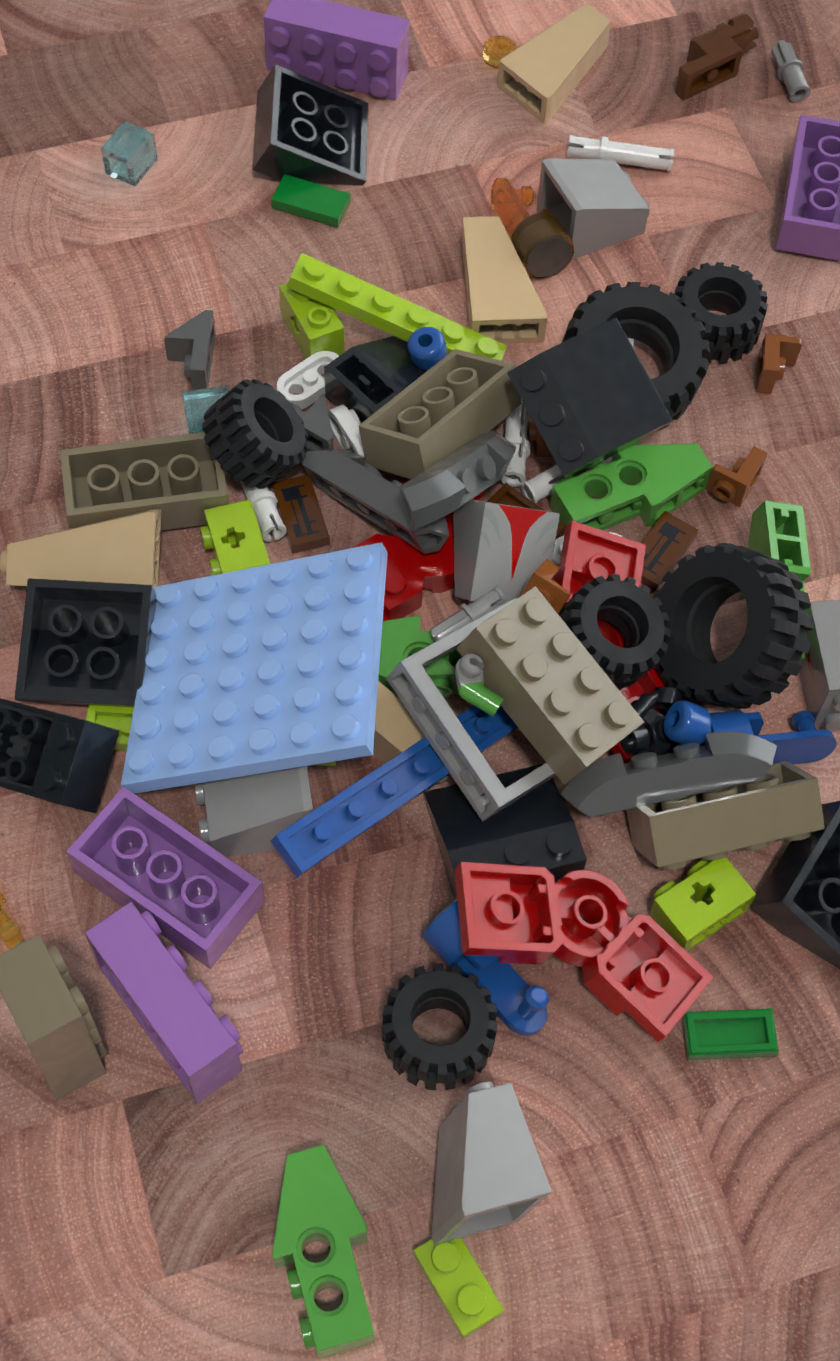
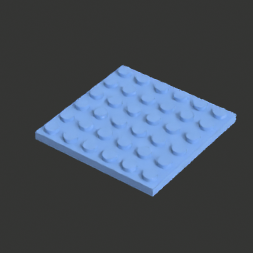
(260, 671)

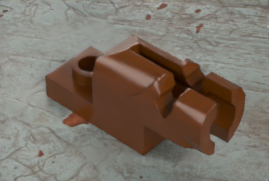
(716, 56)

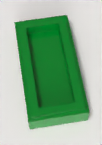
(311, 200)
(730, 1034)

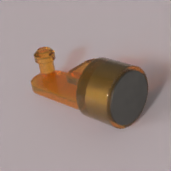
(537, 238)

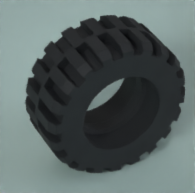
(661, 325)
(773, 633)

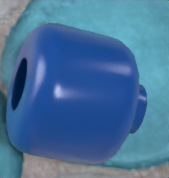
(426, 347)
(687, 723)

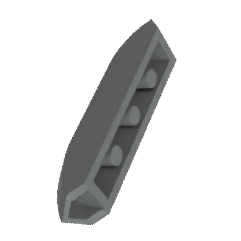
(456, 478)
(369, 494)
(689, 770)

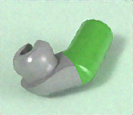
(472, 686)

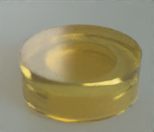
(497, 48)

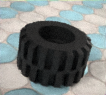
(731, 293)
(255, 434)
(635, 617)
(439, 991)

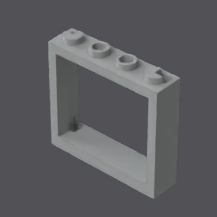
(449, 736)

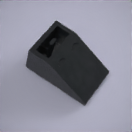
(370, 375)
(54, 755)

